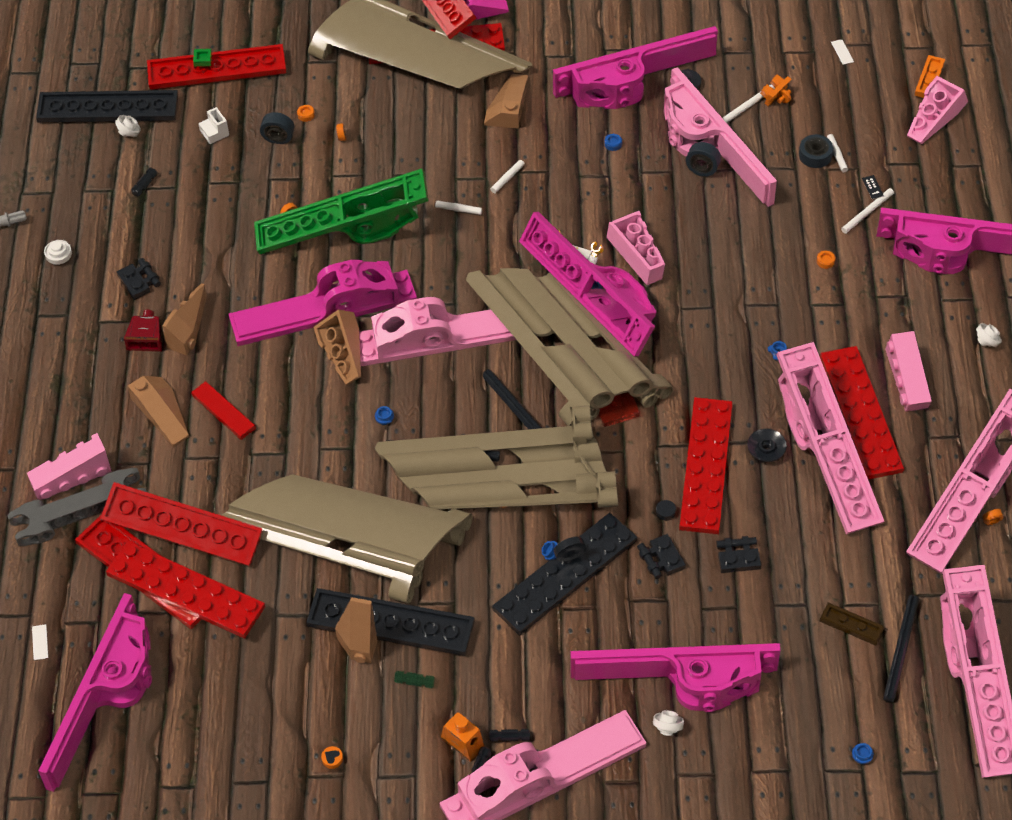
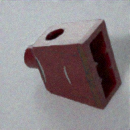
(144, 333)

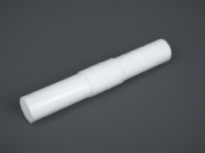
(837, 153)
(507, 176)
(458, 207)

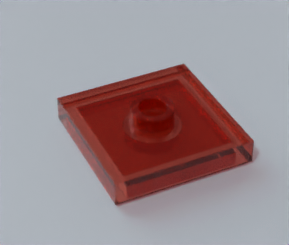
(619, 410)

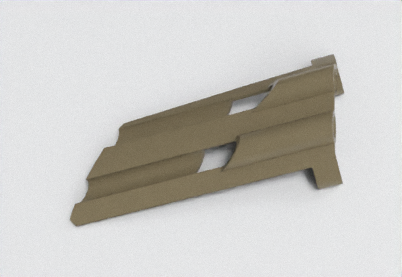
(579, 369)
(459, 474)

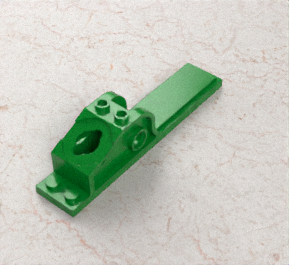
(332, 214)

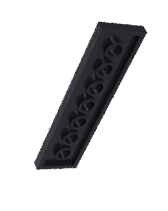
(107, 106)
(558, 579)
(398, 622)

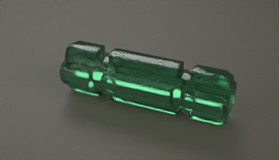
(414, 679)

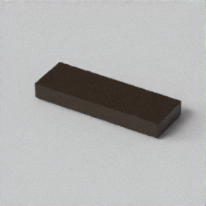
(852, 623)

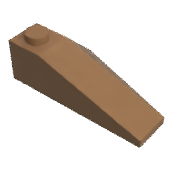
(508, 103)
(183, 324)
(340, 339)
(160, 406)
(357, 630)

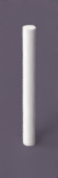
(744, 106)
(864, 213)

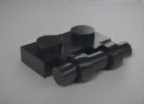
(133, 281)
(666, 553)
(738, 560)

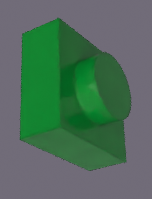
(202, 57)

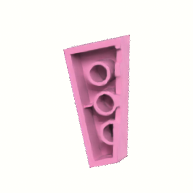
(636, 246)
(908, 371)
(70, 469)

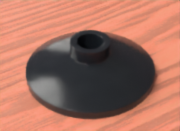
(766, 439)

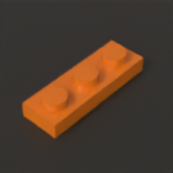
(932, 68)

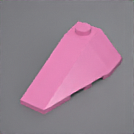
(938, 107)

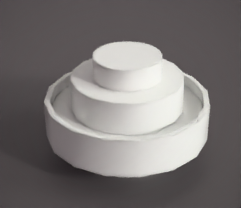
(127, 126)
(58, 252)
(988, 335)
(668, 722)

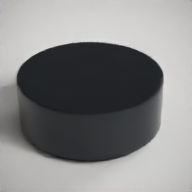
(665, 510)

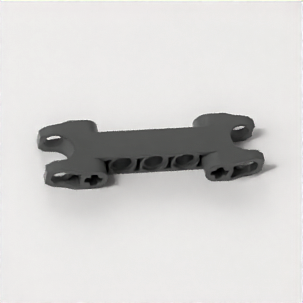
(46, 518)

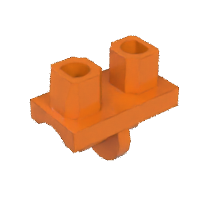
(779, 92)

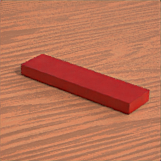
(223, 410)

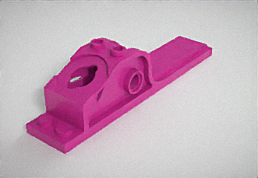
(625, 87)
(936, 248)
(620, 302)
(310, 309)
(700, 674)
(114, 678)

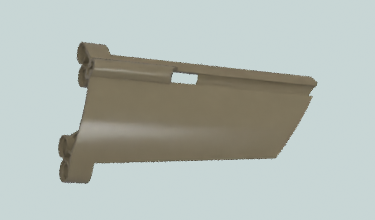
(386, 35)
(386, 532)

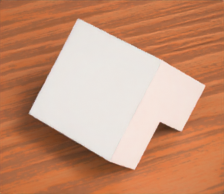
(214, 127)

